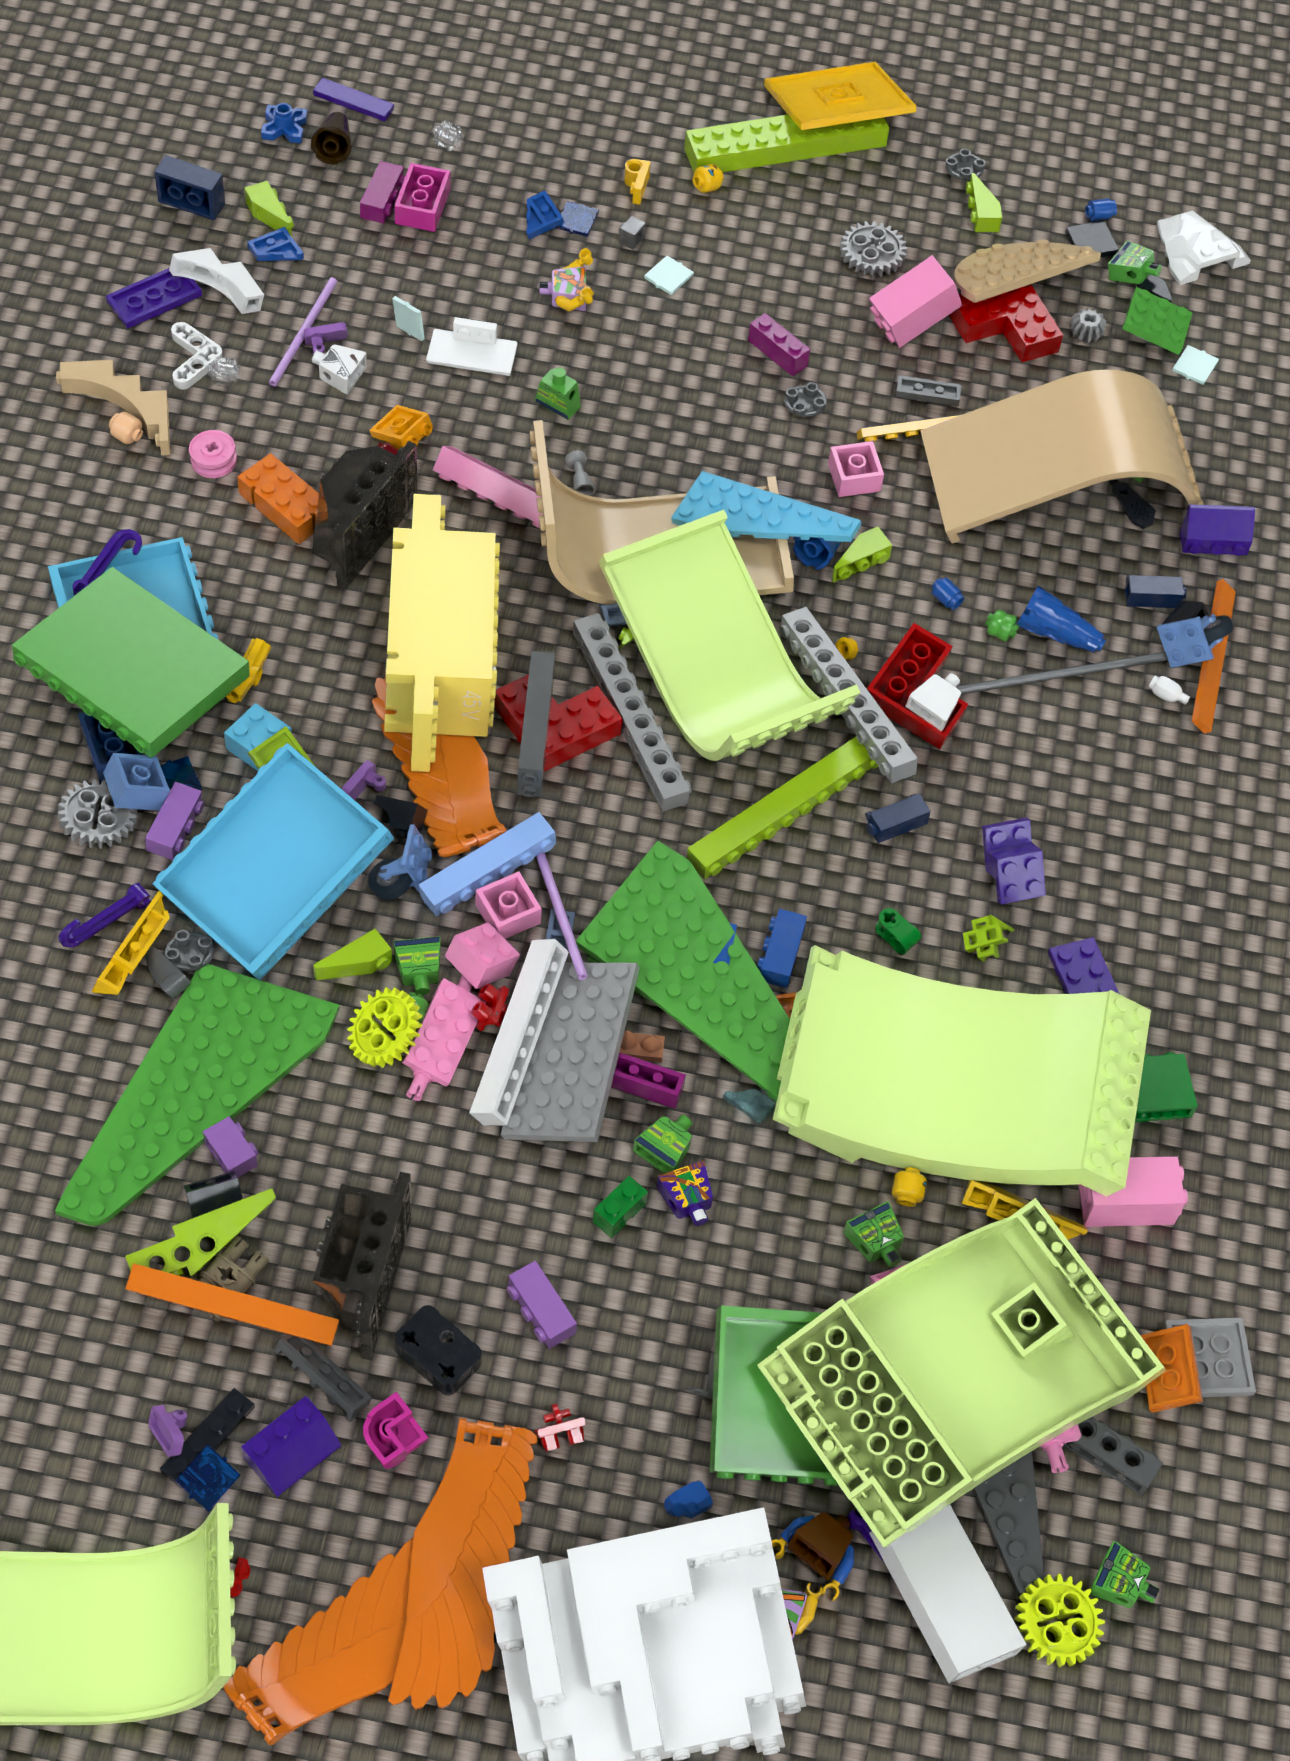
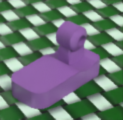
(326, 333)
(364, 775)
(166, 1429)

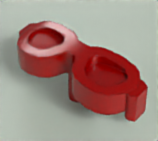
(241, 1572)

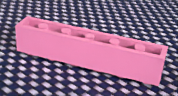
(488, 483)

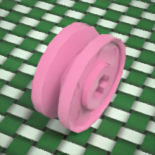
(213, 454)

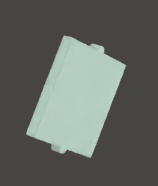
(669, 275)
(408, 318)
(1195, 364)

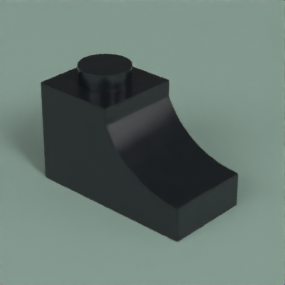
(402, 814)

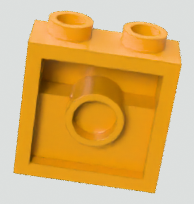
(402, 425)

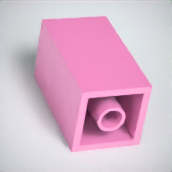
(915, 302)
(1150, 1197)

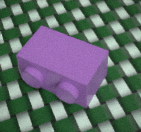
(230, 1148)

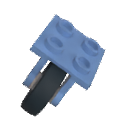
(1193, 638)
(394, 876)

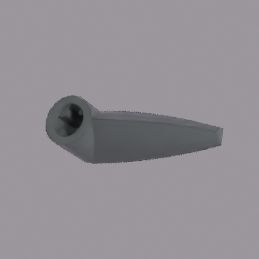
(166, 974)

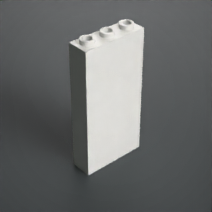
(951, 1596)

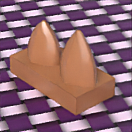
(643, 1046)

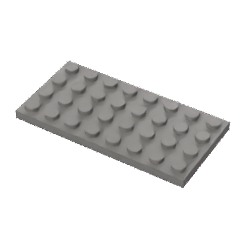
(575, 1056)

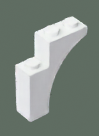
(229, 278)

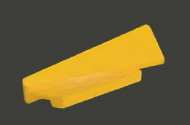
(133, 947)
(1003, 1204)

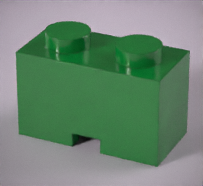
(620, 1206)

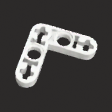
(200, 354)

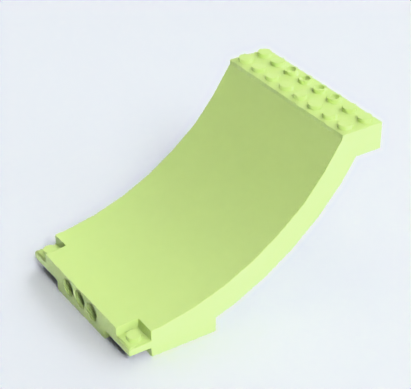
(962, 1076)
(957, 1368)

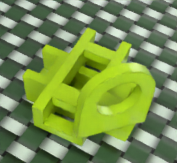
(980, 938)

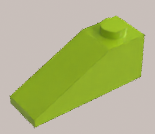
(357, 958)

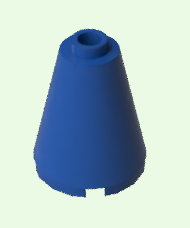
(815, 551)

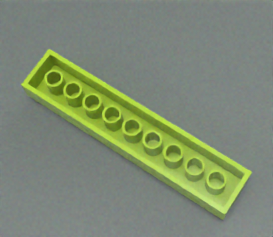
(778, 141)

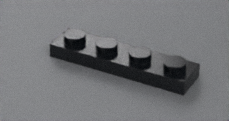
(211, 1431)

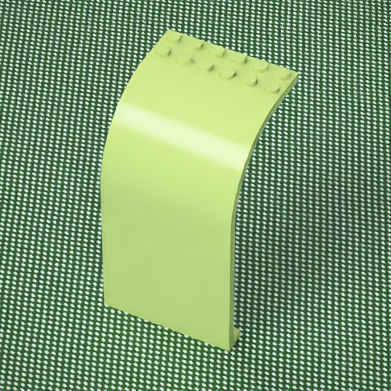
(712, 640)
(117, 1630)

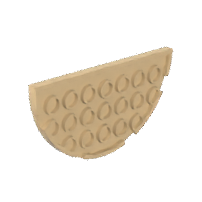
(1017, 265)

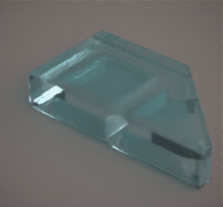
(751, 1103)

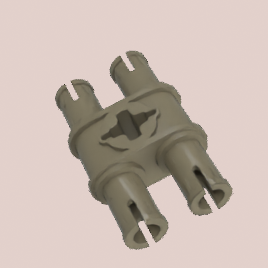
(225, 1266)

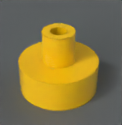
(847, 647)

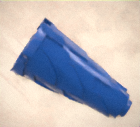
(1050, 618)

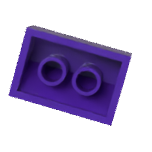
(1217, 529)
(290, 1446)

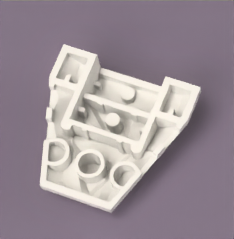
(1195, 244)

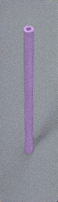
(300, 335)
(561, 916)

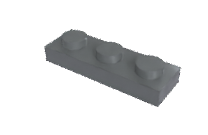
(928, 390)

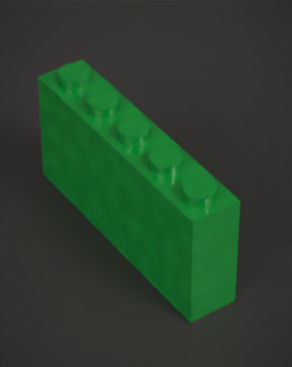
(1165, 1089)

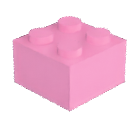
(855, 469)
(508, 905)
(482, 955)

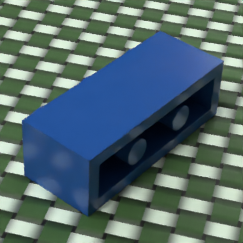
(782, 947)

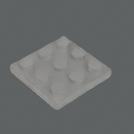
(1220, 1356)

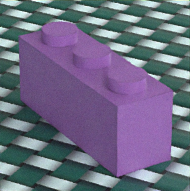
(174, 821)
(541, 1305)

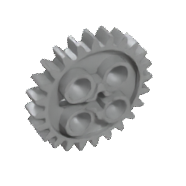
(873, 248)
(80, 808)

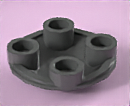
(963, 164)
(805, 400)
(189, 950)

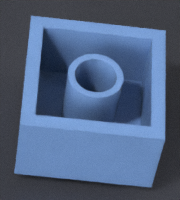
(136, 781)

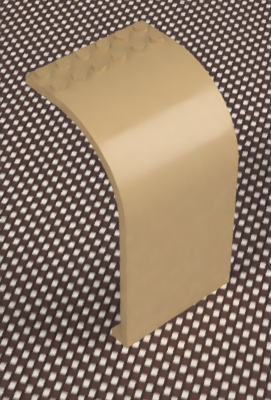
(1053, 444)
(587, 527)

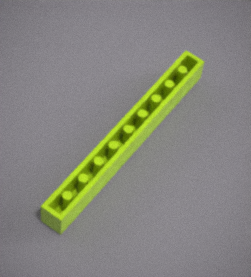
(780, 808)

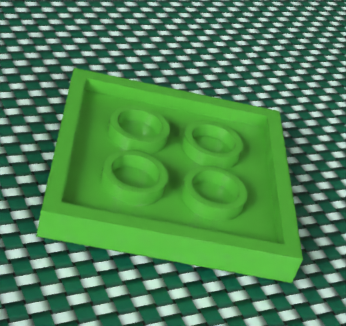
(1157, 320)

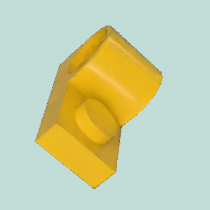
(637, 176)

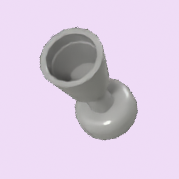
(582, 482)

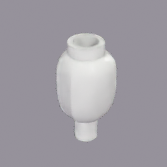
(1168, 689)

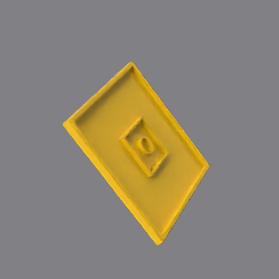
(839, 95)

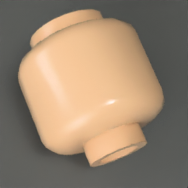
(125, 427)

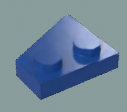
(541, 215)
(275, 247)

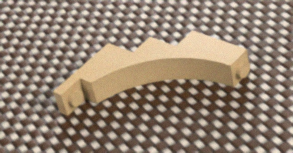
(99, 380)

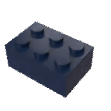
(190, 187)
(102, 743)

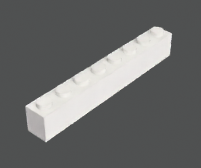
(519, 1032)

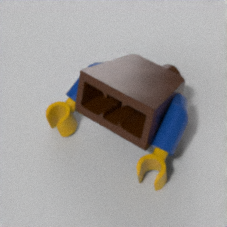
(822, 1545)

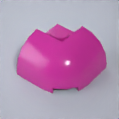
(392, 1431)

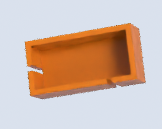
(280, 496)

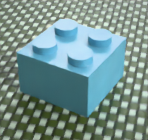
(250, 731)

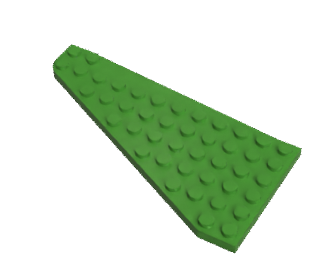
(674, 934)
(208, 1063)

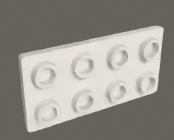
(472, 347)

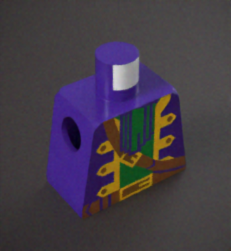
(687, 1192)

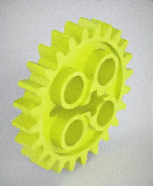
(398, 1015)
(1067, 1645)

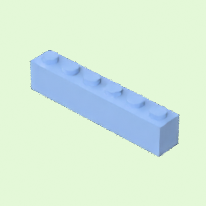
(487, 864)

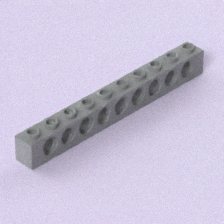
(614, 679)
(865, 715)

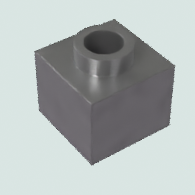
(632, 232)

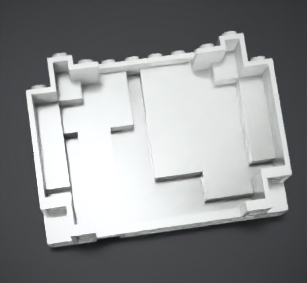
(648, 1645)

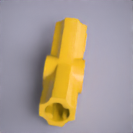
(256, 655)

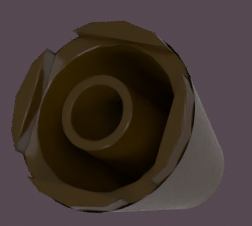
(332, 139)

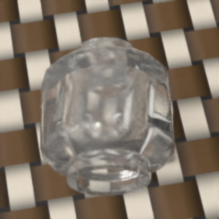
(447, 135)
(224, 371)

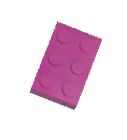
(422, 197)

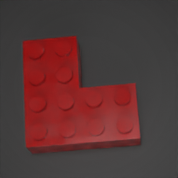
(1015, 314)
(907, 668)
(573, 724)

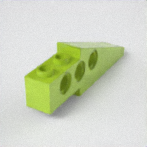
(219, 1224)

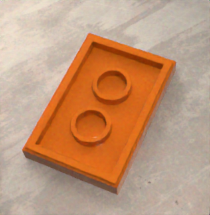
(1180, 1381)

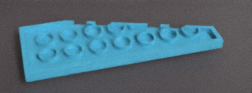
(761, 512)

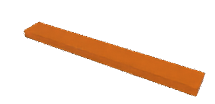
(1212, 669)
(232, 1304)

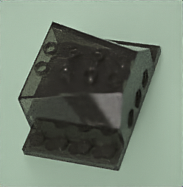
(361, 504)
(363, 1256)

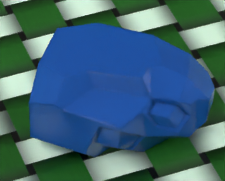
(689, 1501)

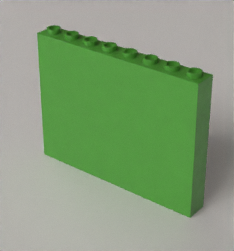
(131, 661)
(749, 1421)

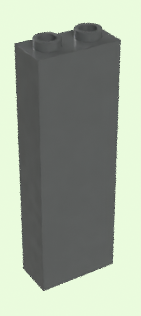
(536, 724)

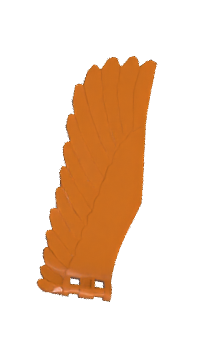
(453, 790)
(461, 1532)
(333, 1658)

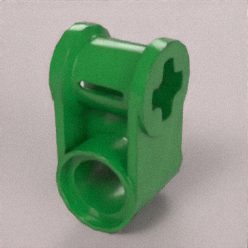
(897, 932)

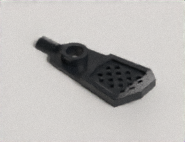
(1133, 505)

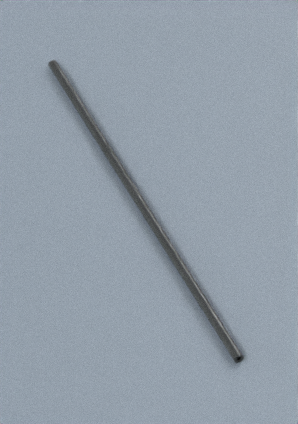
(1060, 673)

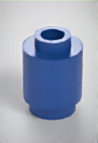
(1100, 209)
(947, 593)

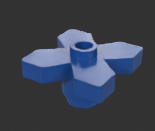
(284, 121)

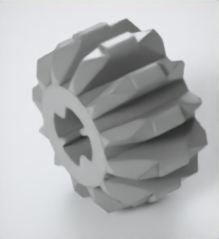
(1088, 325)

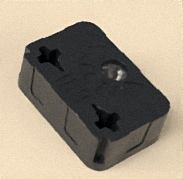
(432, 1356)

